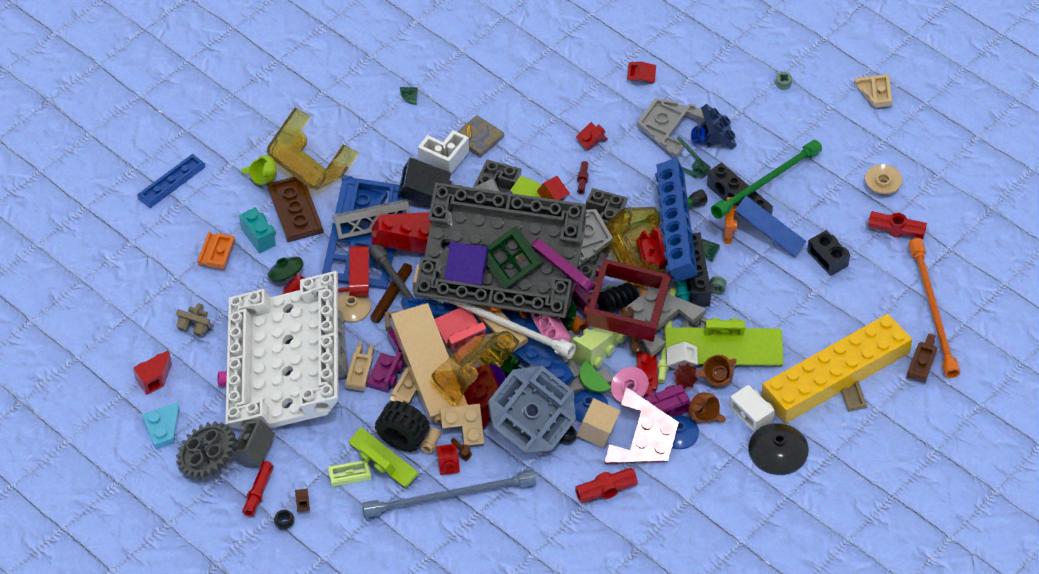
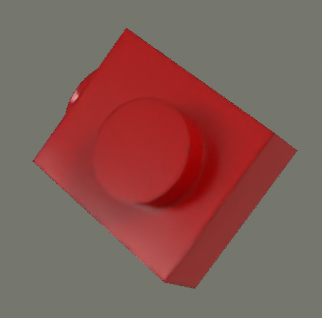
(591, 135)

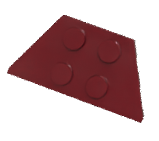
(482, 390)

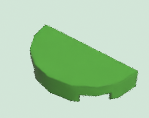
(592, 380)

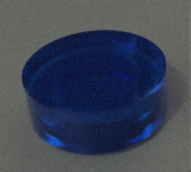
(698, 135)

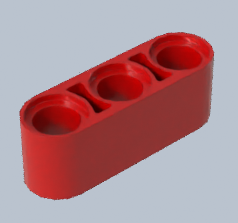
(359, 271)

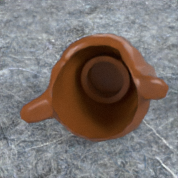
(718, 370)
(705, 408)

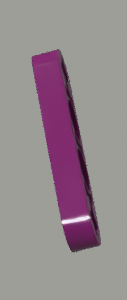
(562, 265)

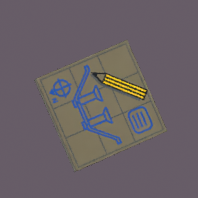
(481, 135)

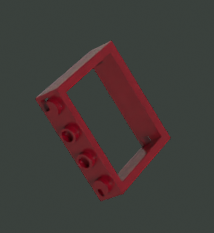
(622, 324)

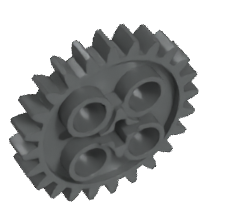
(219, 448)

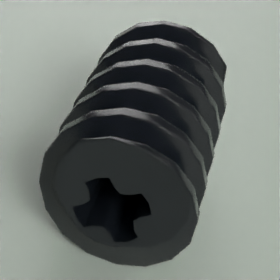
(617, 297)

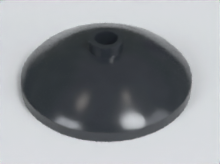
(776, 456)

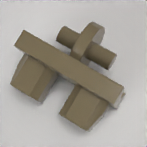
(201, 324)

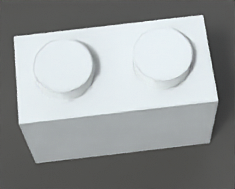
(751, 408)

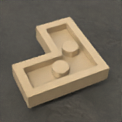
(469, 418)

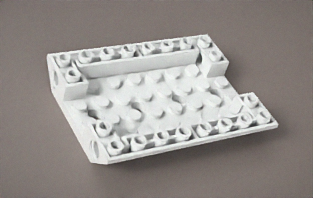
(261, 357)

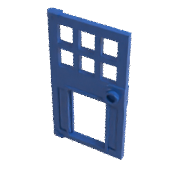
(346, 203)

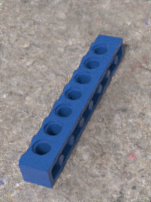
(675, 220)

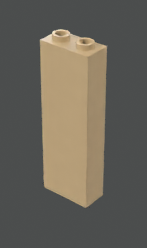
(423, 354)

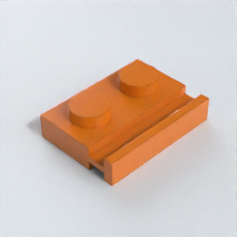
(730, 224)
(216, 250)

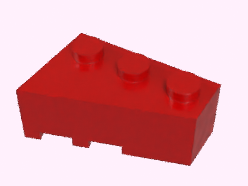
(402, 231)

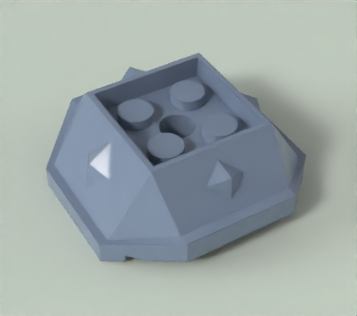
(547, 395)

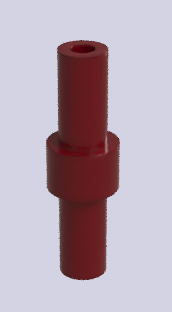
(582, 177)

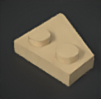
(876, 89)

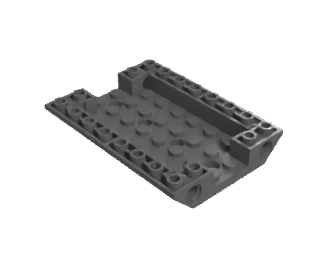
(482, 217)

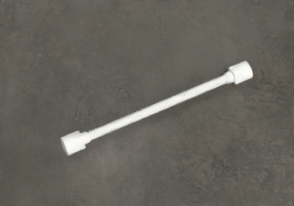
(561, 347)

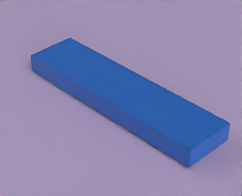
(171, 181)
(770, 226)

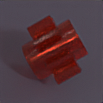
(686, 381)

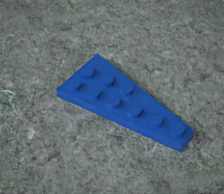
(537, 352)

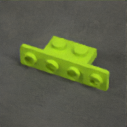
(382, 457)

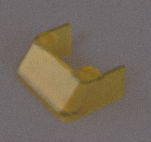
(288, 152)

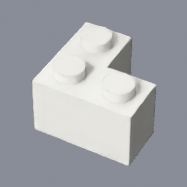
(444, 154)

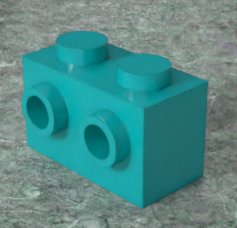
(257, 229)

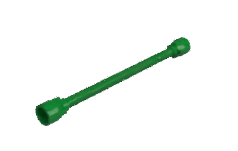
(723, 207)

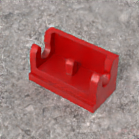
(652, 248)

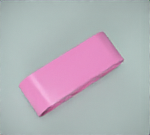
(551, 327)

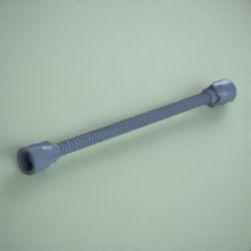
(523, 479)

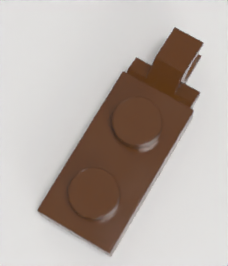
(923, 360)

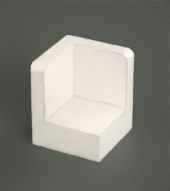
(681, 355)

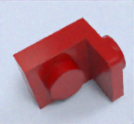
(448, 459)

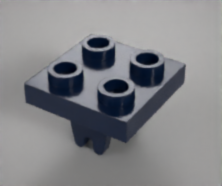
(718, 128)

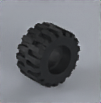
(402, 426)

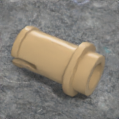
(429, 444)

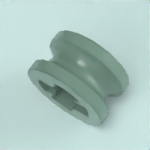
(783, 76)
(717, 285)

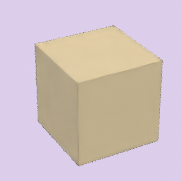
(598, 423)

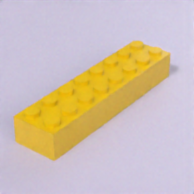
(836, 368)

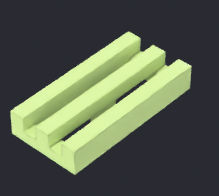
(349, 475)

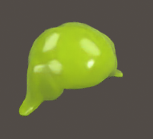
(262, 170)

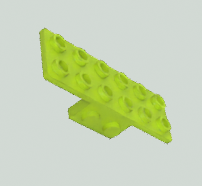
(732, 340)

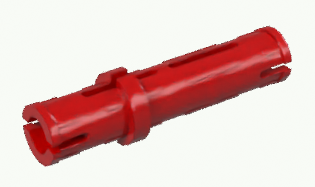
(255, 496)

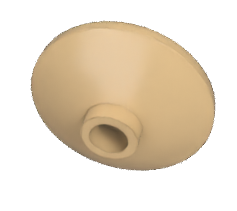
(883, 179)
(353, 307)

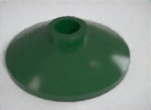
(285, 268)

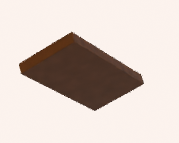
(295, 209)

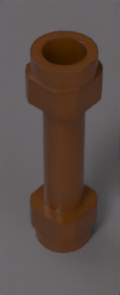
(635, 346)

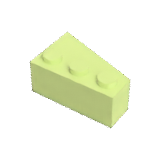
(595, 346)

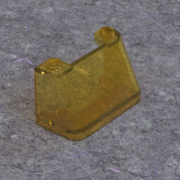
(625, 229)
(458, 372)

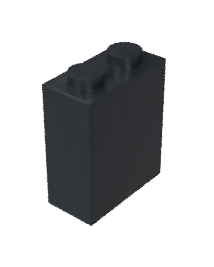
(419, 181)

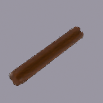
(390, 294)

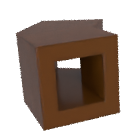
(302, 500)

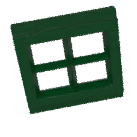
(524, 247)

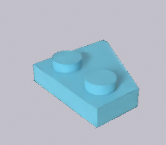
(162, 424)

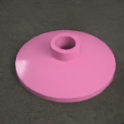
(625, 379)

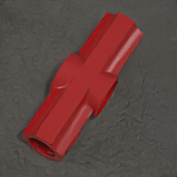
(897, 224)
(606, 485)

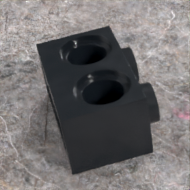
(828, 252)

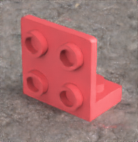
(459, 328)

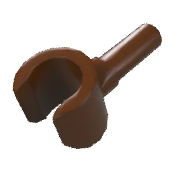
(464, 452)

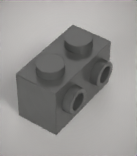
(253, 443)

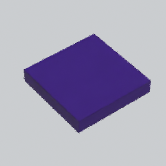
(466, 263)

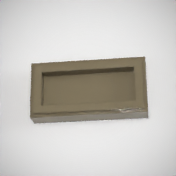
(854, 397)

